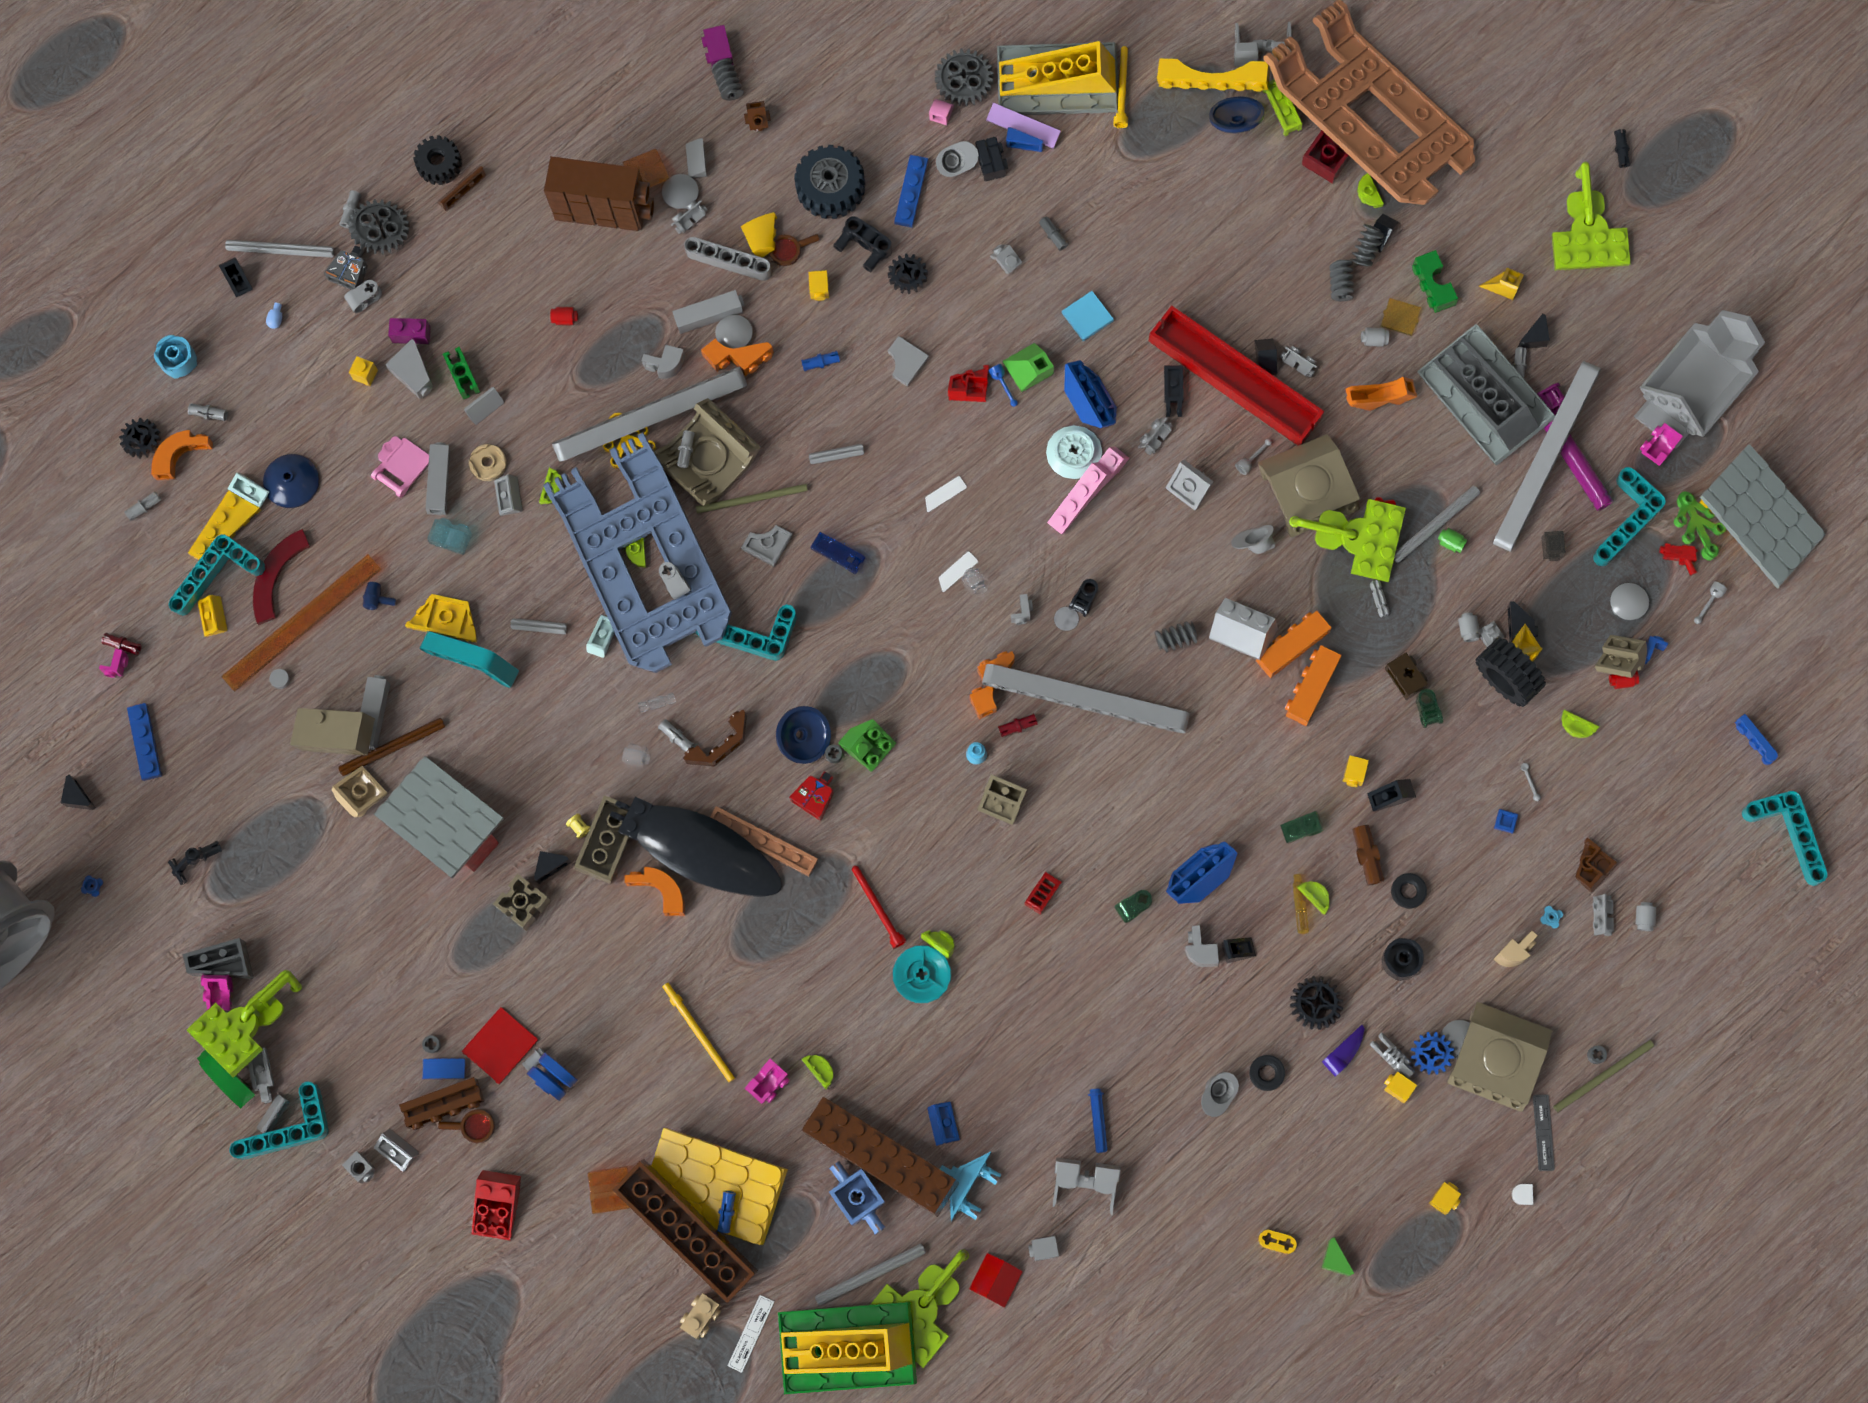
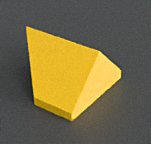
(1504, 283)
(1527, 643)

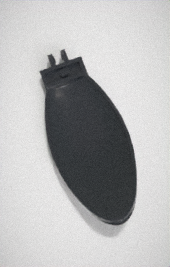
(699, 848)

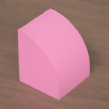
(940, 111)

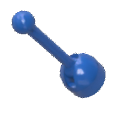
(997, 373)

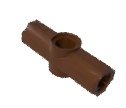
(1368, 855)

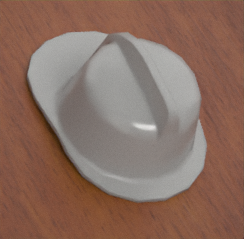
(957, 159)
(1256, 540)
(1219, 1093)

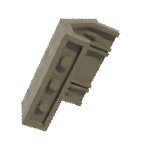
(718, 454)
(1310, 482)
(1500, 1057)

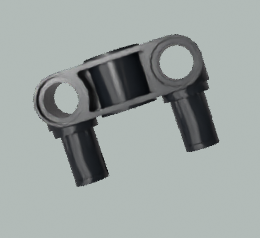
(868, 238)

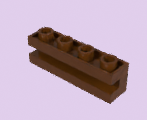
(442, 1103)

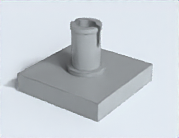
(1189, 484)

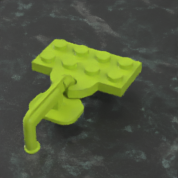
(1587, 243)
(1372, 537)
(230, 1034)
(935, 1289)

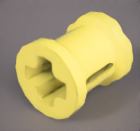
(578, 826)

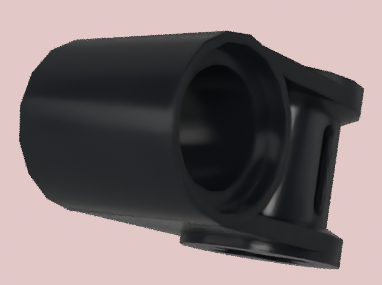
(1082, 600)

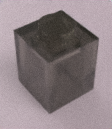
(1553, 545)

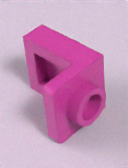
(119, 662)

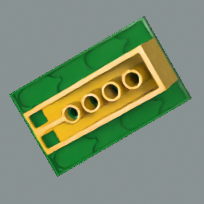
(847, 1347)

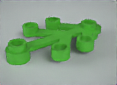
(1687, 503)

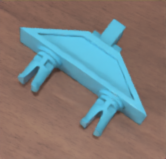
(966, 1176)

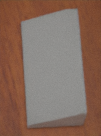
(696, 159)
(484, 405)
(508, 495)
(273, 1114)
(396, 1149)

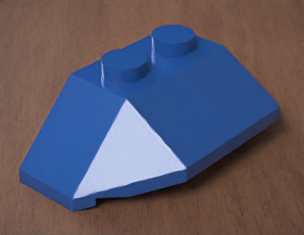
(1089, 395)
(1201, 873)

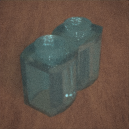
(449, 536)

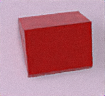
(995, 1280)

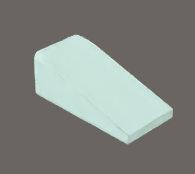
(248, 489)
(600, 637)

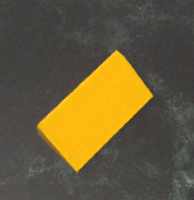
(212, 615)

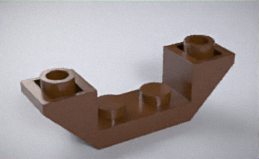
(696, 756)

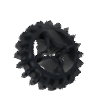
(1324, 1004)

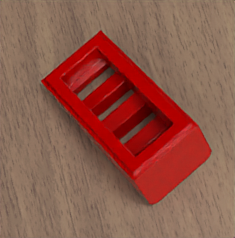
(1034, 906)

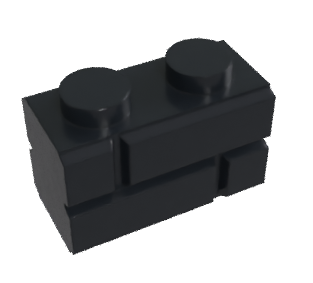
(991, 159)

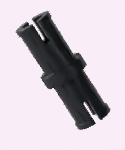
(1622, 148)

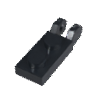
(1173, 388)

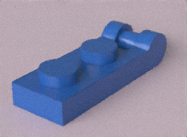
(1756, 739)

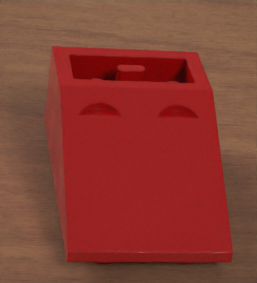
(495, 1204)

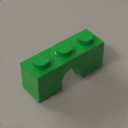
(1439, 296)

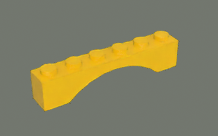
(1250, 76)

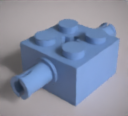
(855, 1210)

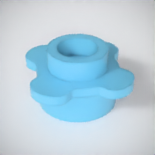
(1545, 919)

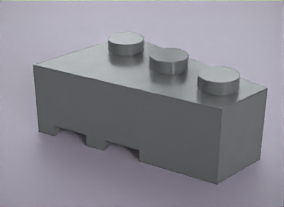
(220, 959)

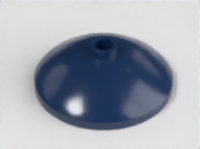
(1236, 114)
(298, 488)
(814, 734)

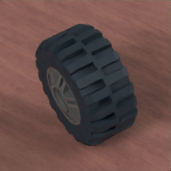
(830, 181)

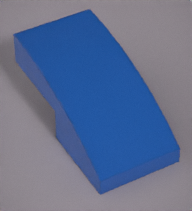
(443, 1069)

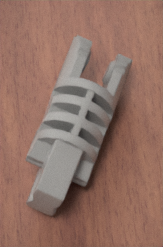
(1393, 1056)

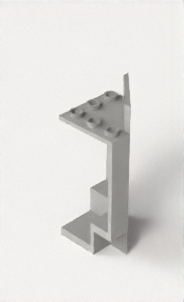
(1701, 375)

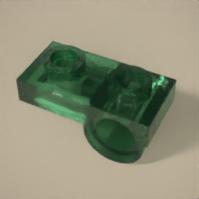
(1302, 827)

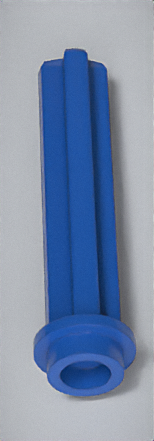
(1098, 1120)

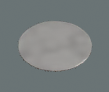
(1066, 619)

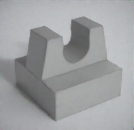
(1490, 633)

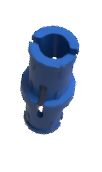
(820, 361)
(726, 1211)

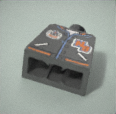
(347, 269)

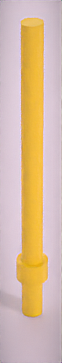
(677, 1001)

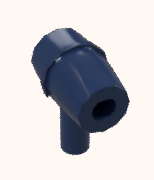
(372, 597)

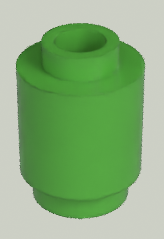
(1452, 540)

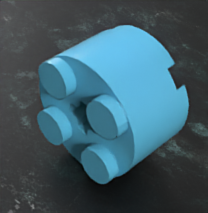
(175, 356)

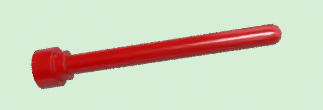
(896, 938)

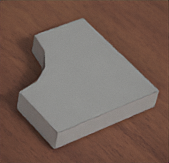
(907, 360)
(767, 546)

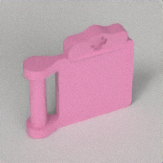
(401, 460)

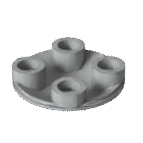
(679, 191)
(734, 331)
(1629, 601)
(1455, 1032)

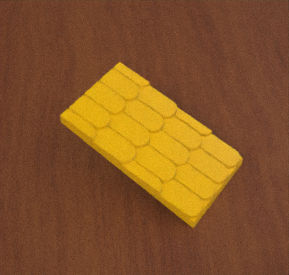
(705, 1170)

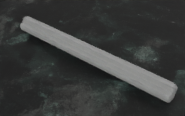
(279, 248)
(1436, 523)
(870, 1274)

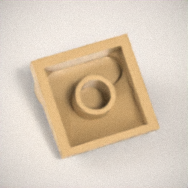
(358, 792)

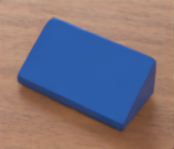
(943, 1123)

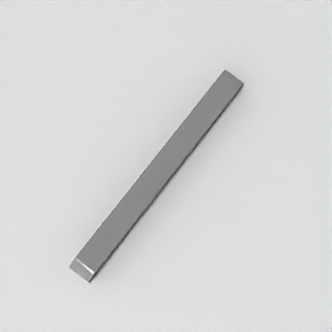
(648, 414)
(1547, 456)
(1085, 698)

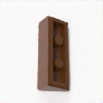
(462, 188)

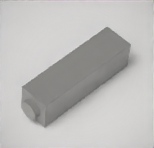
(708, 311)
(438, 479)
(374, 704)

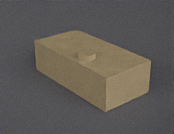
(332, 731)
(603, 843)

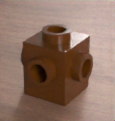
(757, 116)

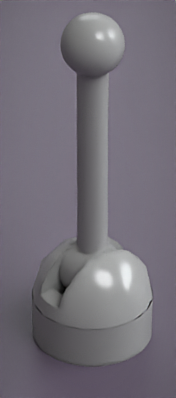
(1244, 465)
(1717, 590)

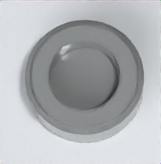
(279, 678)

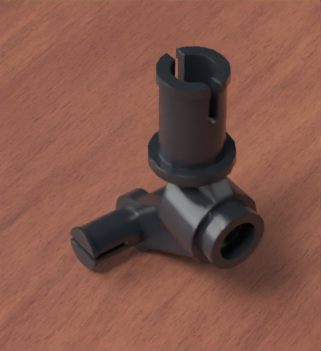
(192, 857)

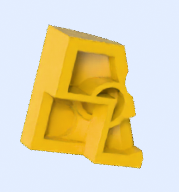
(761, 234)

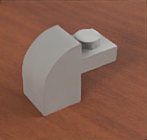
(668, 365)
(1200, 954)

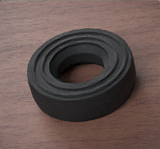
(1409, 878)
(1256, 1079)

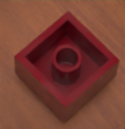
(1325, 157)

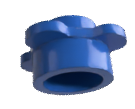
(88, 882)

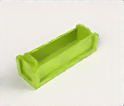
(1283, 108)

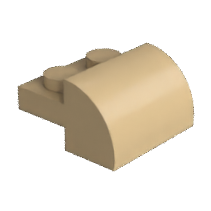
(1514, 953)

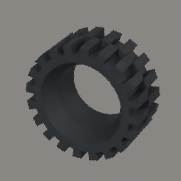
(1510, 672)

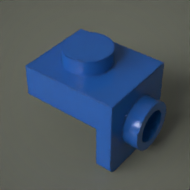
(1654, 642)

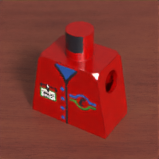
(814, 795)

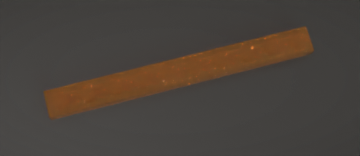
(301, 623)

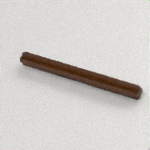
(392, 746)

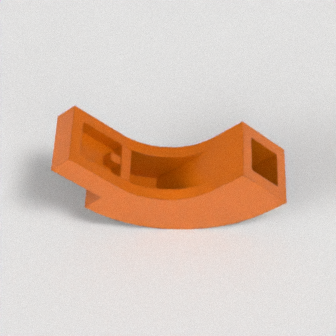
(172, 449)
(672, 896)

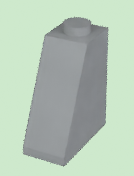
(411, 370)

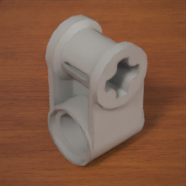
(361, 296)
(675, 583)

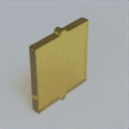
(1400, 317)

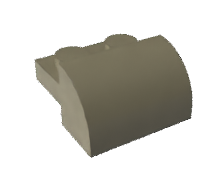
(1622, 656)
(1002, 799)

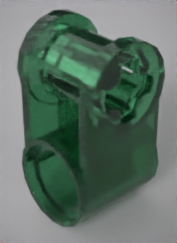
(1428, 712)
(1131, 908)

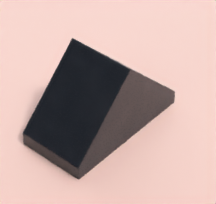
(1387, 226)
(236, 277)
(1537, 335)
(1266, 355)
(74, 795)
(549, 864)
(1238, 949)

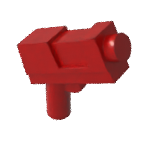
(1684, 554)

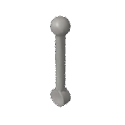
(1524, 767)

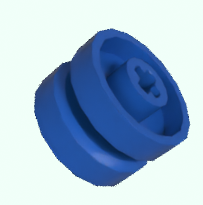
(551, 1077)

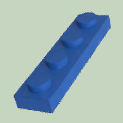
(911, 191)
(144, 742)

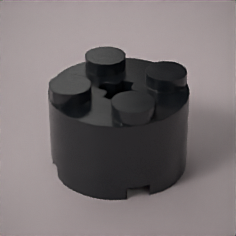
(1400, 948)

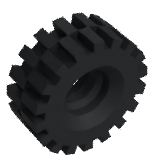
(442, 171)

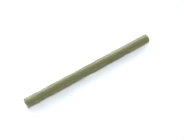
(752, 498)
(1603, 1076)

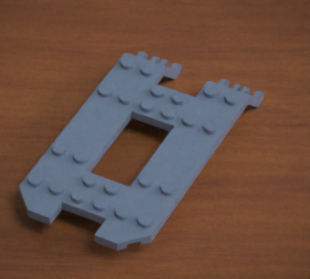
(598, 543)

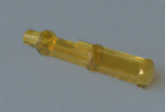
(1300, 905)

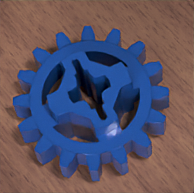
(1434, 1044)

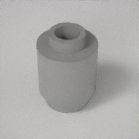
(1375, 337)
(1469, 627)
(1645, 916)

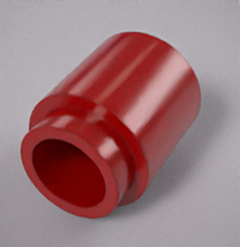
(564, 315)
(1620, 682)

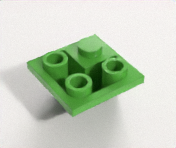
(1029, 366)
(867, 744)

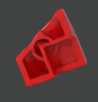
(969, 385)

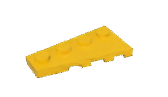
(227, 520)

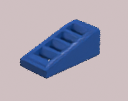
(1021, 140)

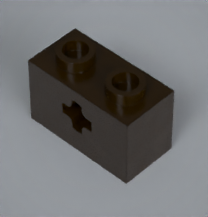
(1407, 685)

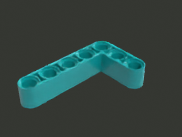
(1633, 520)
(212, 570)
(767, 642)
(470, 656)
(1794, 830)
(289, 1132)

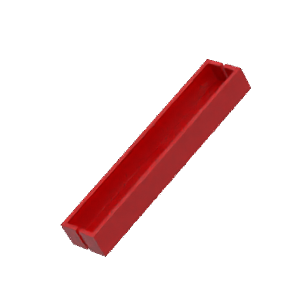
(1236, 376)

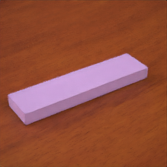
(1007, 118)

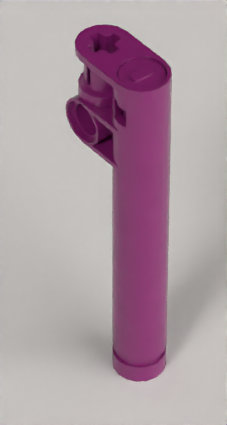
(1573, 455)

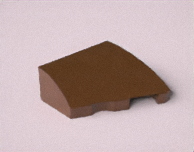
(1593, 866)

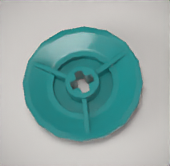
(910, 964)

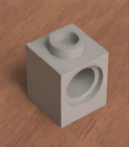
(351, 1166)
(1043, 1248)

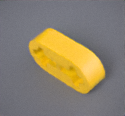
(1278, 1237)

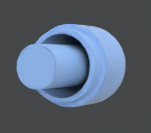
(274, 316)

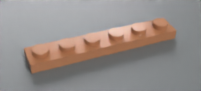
(768, 843)

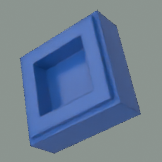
(1506, 821)

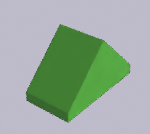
(1335, 1260)

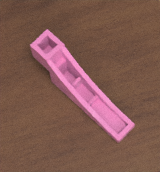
(1087, 487)

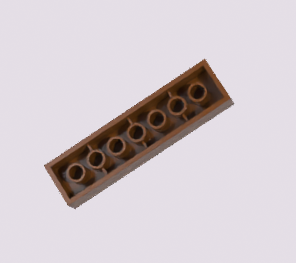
(880, 1156)
(685, 1230)

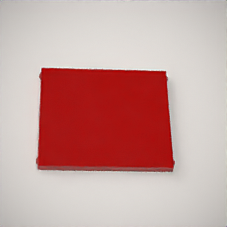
(500, 1045)

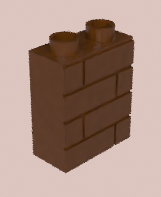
(597, 194)

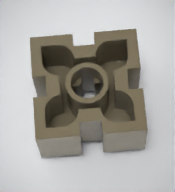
(522, 891)

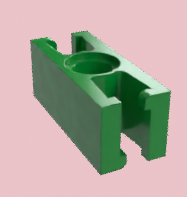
(456, 368)

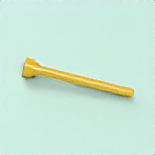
(1121, 118)

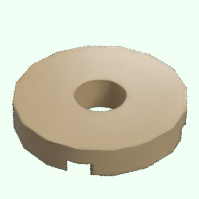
(493, 471)

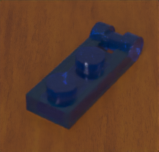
(837, 552)

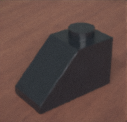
(1517, 618)
(1391, 794)

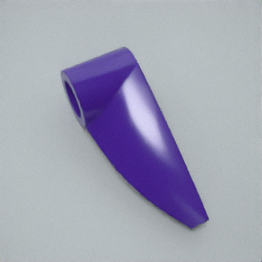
(1344, 1053)

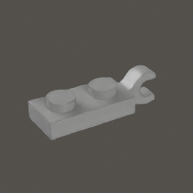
(261, 1075)

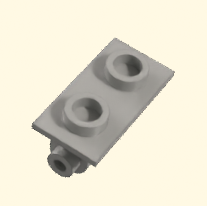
(683, 220)
(1305, 364)
(1150, 440)
(1602, 924)

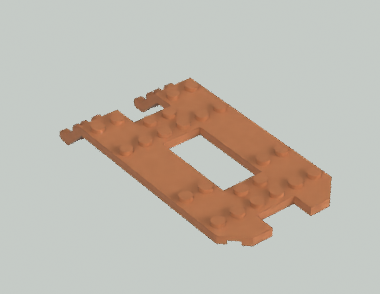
(1363, 70)

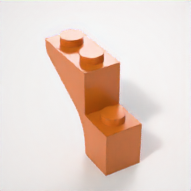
(745, 357)
(1376, 395)
(983, 697)

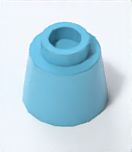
(976, 753)

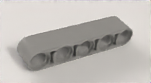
(722, 252)

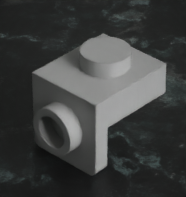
(1006, 258)
(1026, 607)

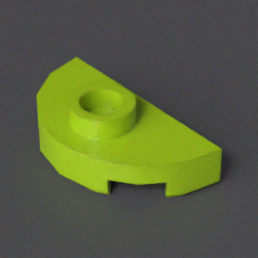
(1368, 193)
(551, 475)
(636, 553)
(1577, 726)
(1316, 895)
(940, 941)
(820, 1068)

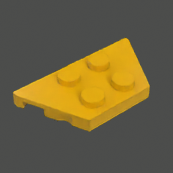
(445, 617)

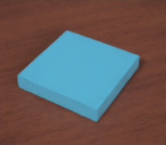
(1087, 316)

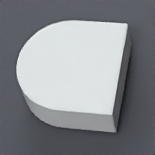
(1523, 1194)

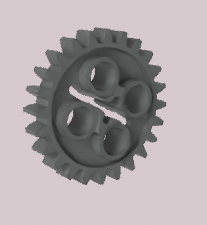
(962, 62)
(393, 221)

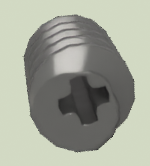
(726, 80)
(1367, 245)
(1340, 280)
(1176, 636)

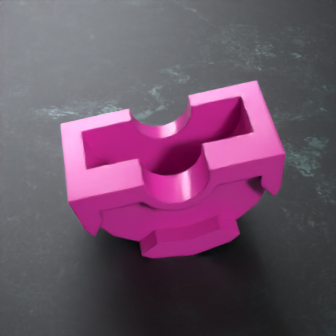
(1661, 444)
(217, 990)
(767, 1082)

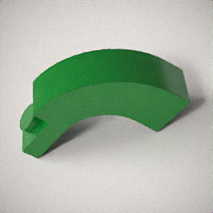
(233, 1088)

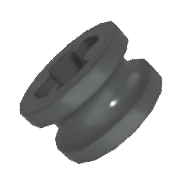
(828, 751)
(435, 1039)
(1590, 1054)

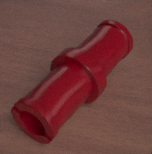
(121, 643)
(1017, 725)

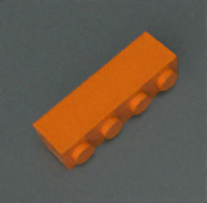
(1294, 643)
(1313, 685)

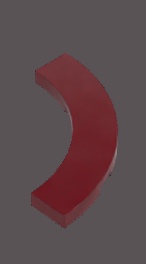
(274, 563)

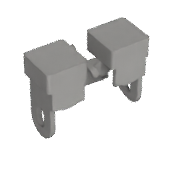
(1249, 51)
(1103, 1180)

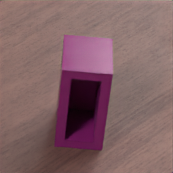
(717, 44)
(404, 329)

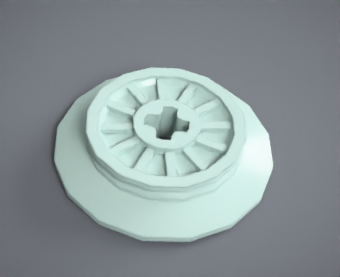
(1070, 464)

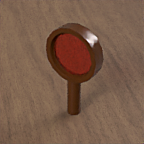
(788, 248)
(475, 1126)

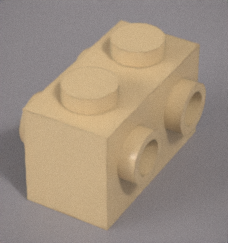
(700, 1316)

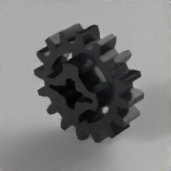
(911, 266)
(148, 438)

